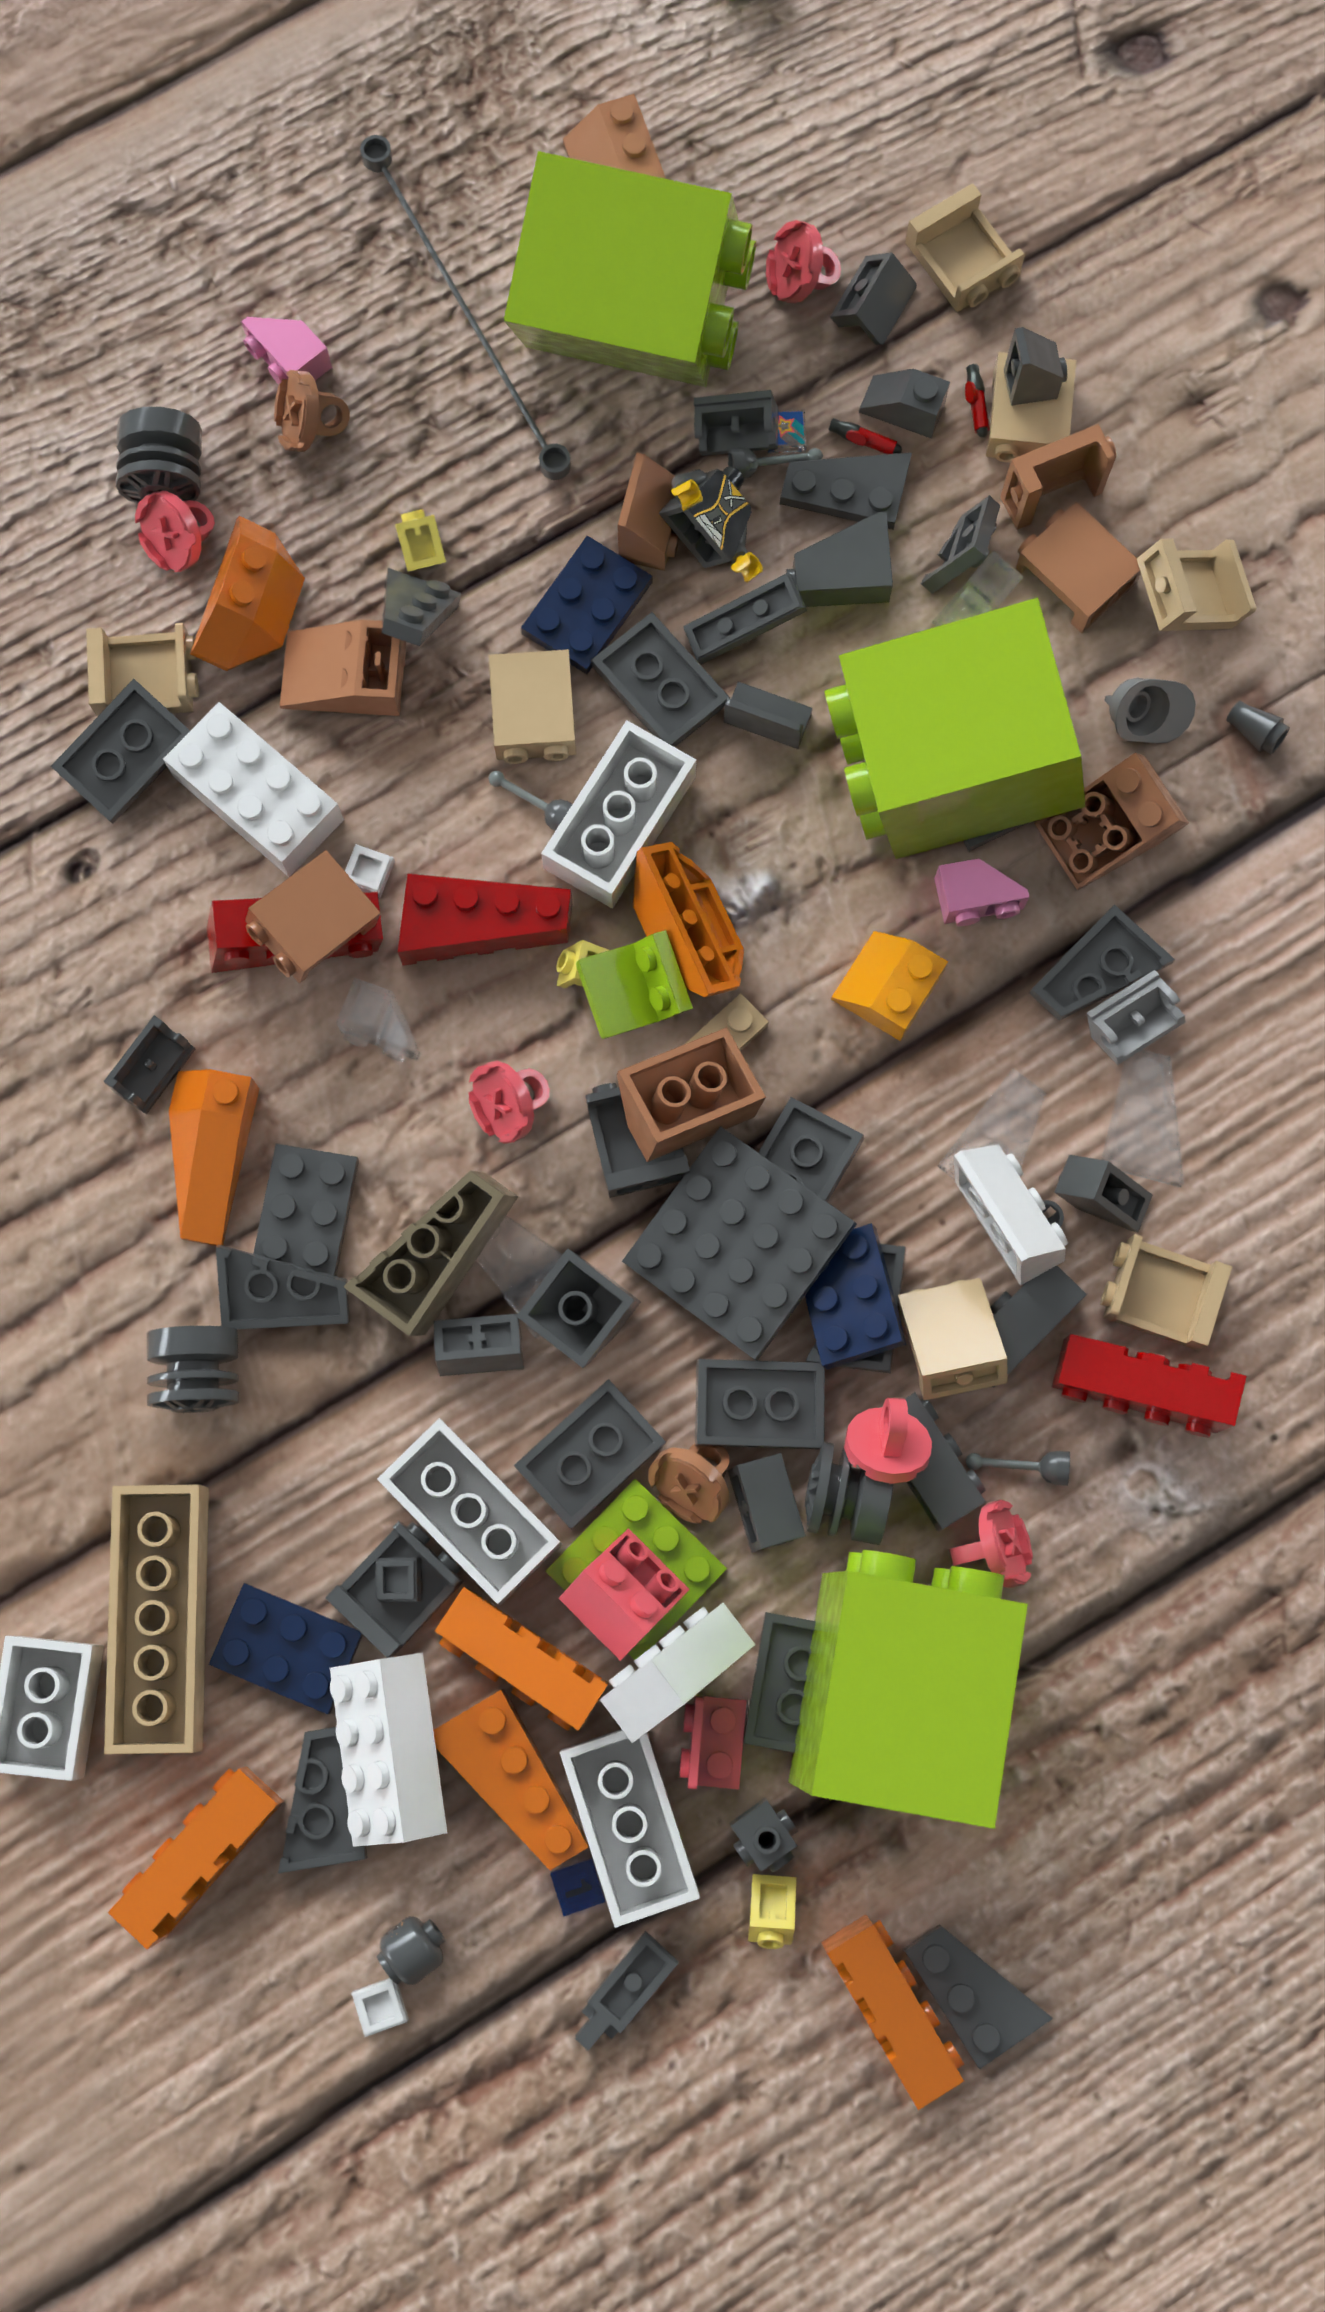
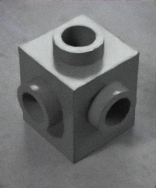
(760, 1819)

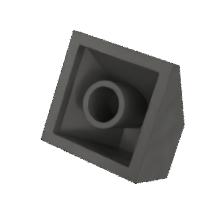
(578, 1308)

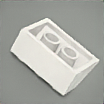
(1009, 1211)

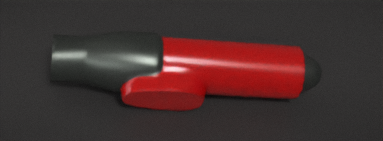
(976, 398)
(864, 437)

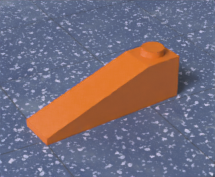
(209, 1138)

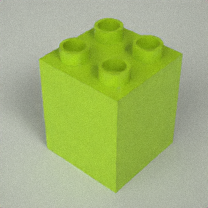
(628, 270)
(957, 731)
(909, 1689)

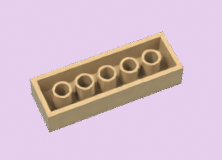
(156, 1619)

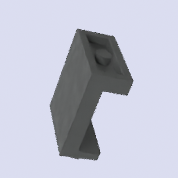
(619, 1154)
(394, 1623)

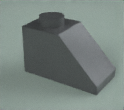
(1033, 368)
(907, 400)
(1103, 1192)

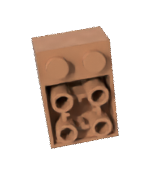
(343, 669)
(1121, 819)

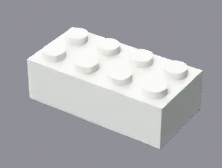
(254, 789)
(619, 813)
(469, 1511)
(388, 1751)
(629, 1826)

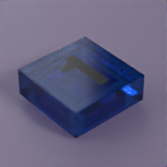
(577, 1886)

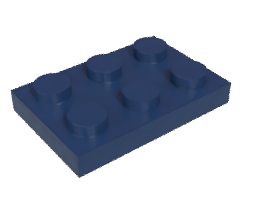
(587, 603)
(854, 1303)
(284, 1647)

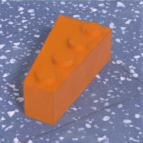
(521, 1658)
(507, 1770)
(196, 1858)
(893, 2012)

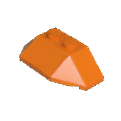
(249, 599)
(682, 900)

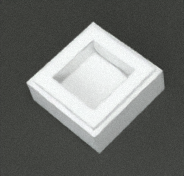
(369, 869)
(379, 2006)

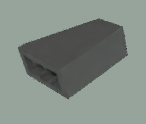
(847, 566)

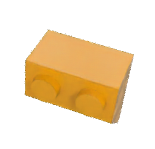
(890, 982)

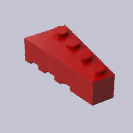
(476, 916)
(235, 949)
(1148, 1386)

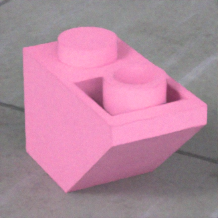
(285, 346)
(975, 891)

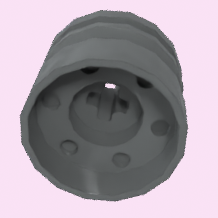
(158, 453)
(192, 1367)
(846, 1494)

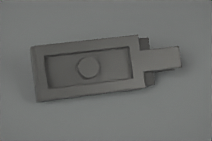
(626, 1990)

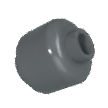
(411, 1950)

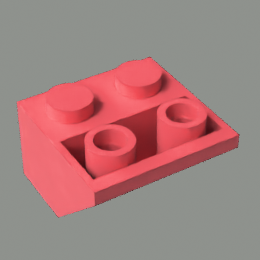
(623, 1594)

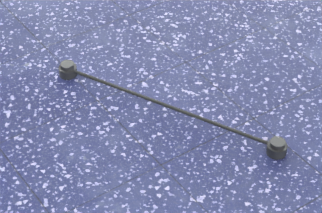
(377, 157)

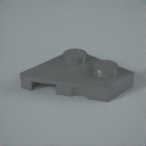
(966, 545)

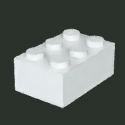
(677, 1672)
(47, 1706)

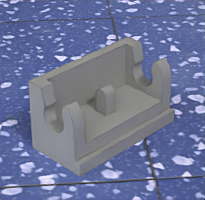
(1135, 1017)

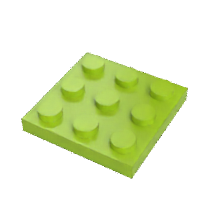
(661, 1533)

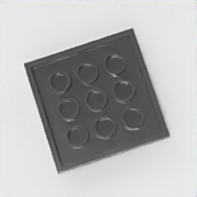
(739, 1243)

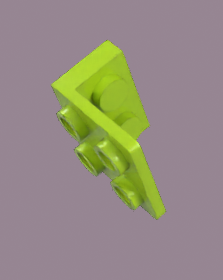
(634, 985)

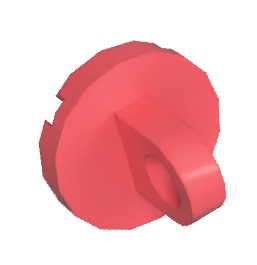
(797, 262)
(171, 529)
(503, 1100)
(888, 1443)
(1002, 1543)

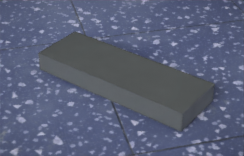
(745, 618)

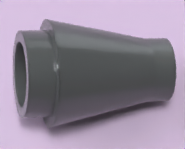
(1259, 727)

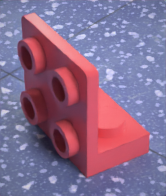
(715, 1742)

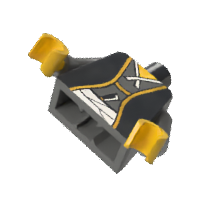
(712, 519)

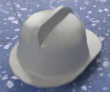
(1151, 709)

